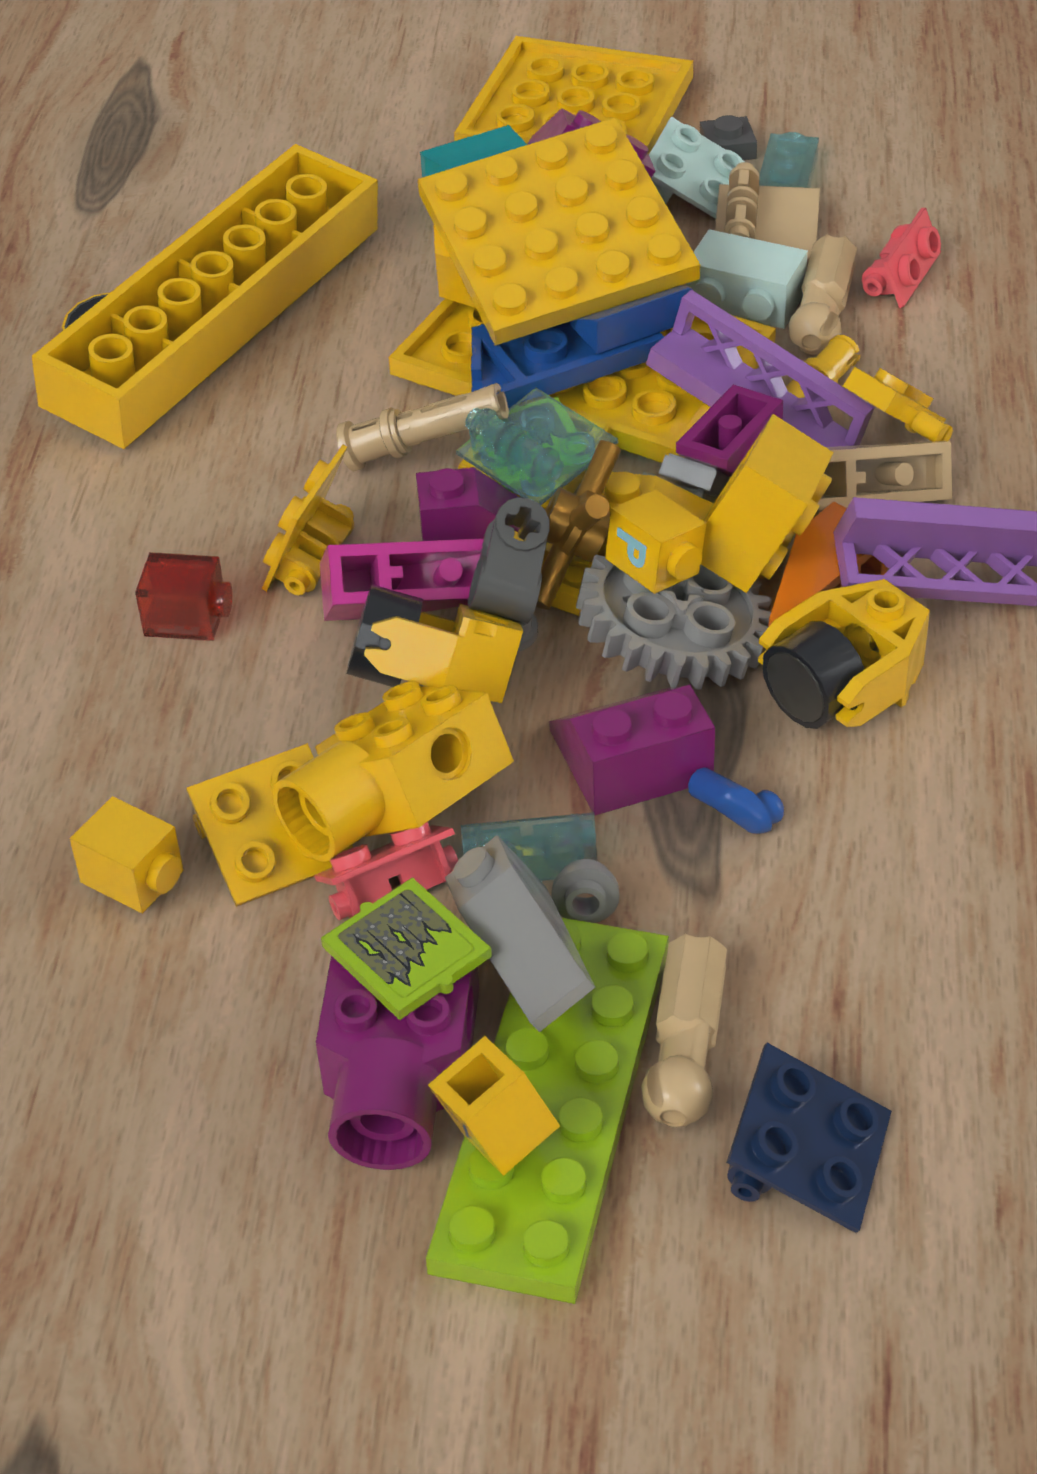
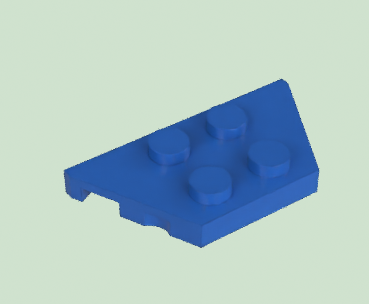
(547, 361)

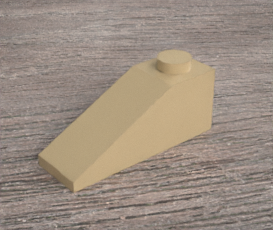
(889, 473)

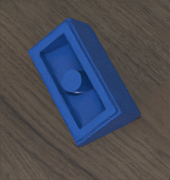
(630, 320)

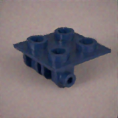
(807, 1139)

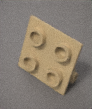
(767, 212)

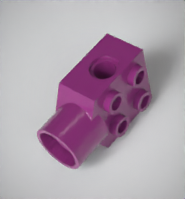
(383, 1067)

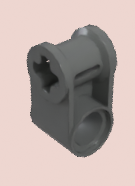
(510, 569)

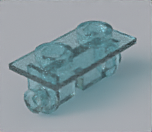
(541, 842)

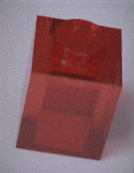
(182, 596)

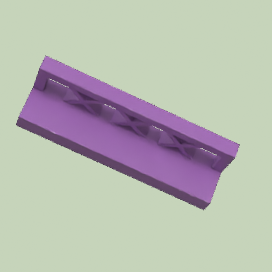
(712, 366)
(948, 537)

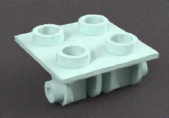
(690, 166)

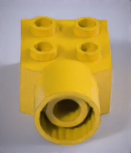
(391, 768)

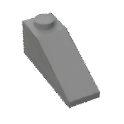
(523, 928)

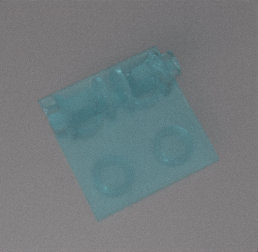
(534, 448)

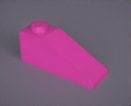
(424, 569)

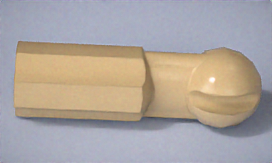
(824, 294)
(687, 1022)

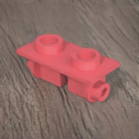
(904, 260)
(364, 874)

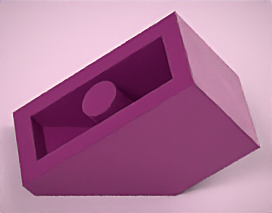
(729, 428)
(458, 503)

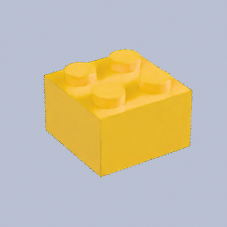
(765, 504)

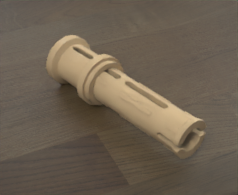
(399, 431)

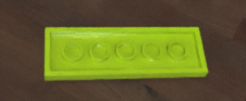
(540, 1218)

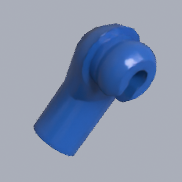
(739, 804)

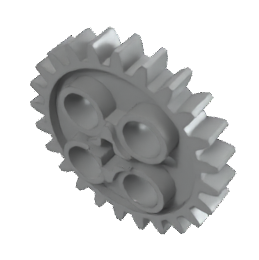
(682, 631)

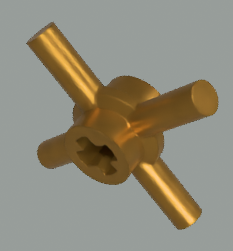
(577, 522)

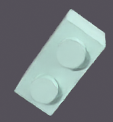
(750, 277)

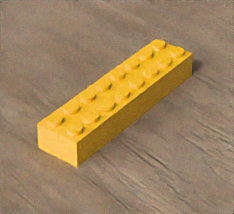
(205, 296)

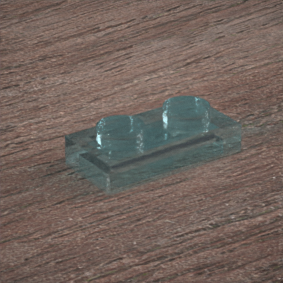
(789, 160)

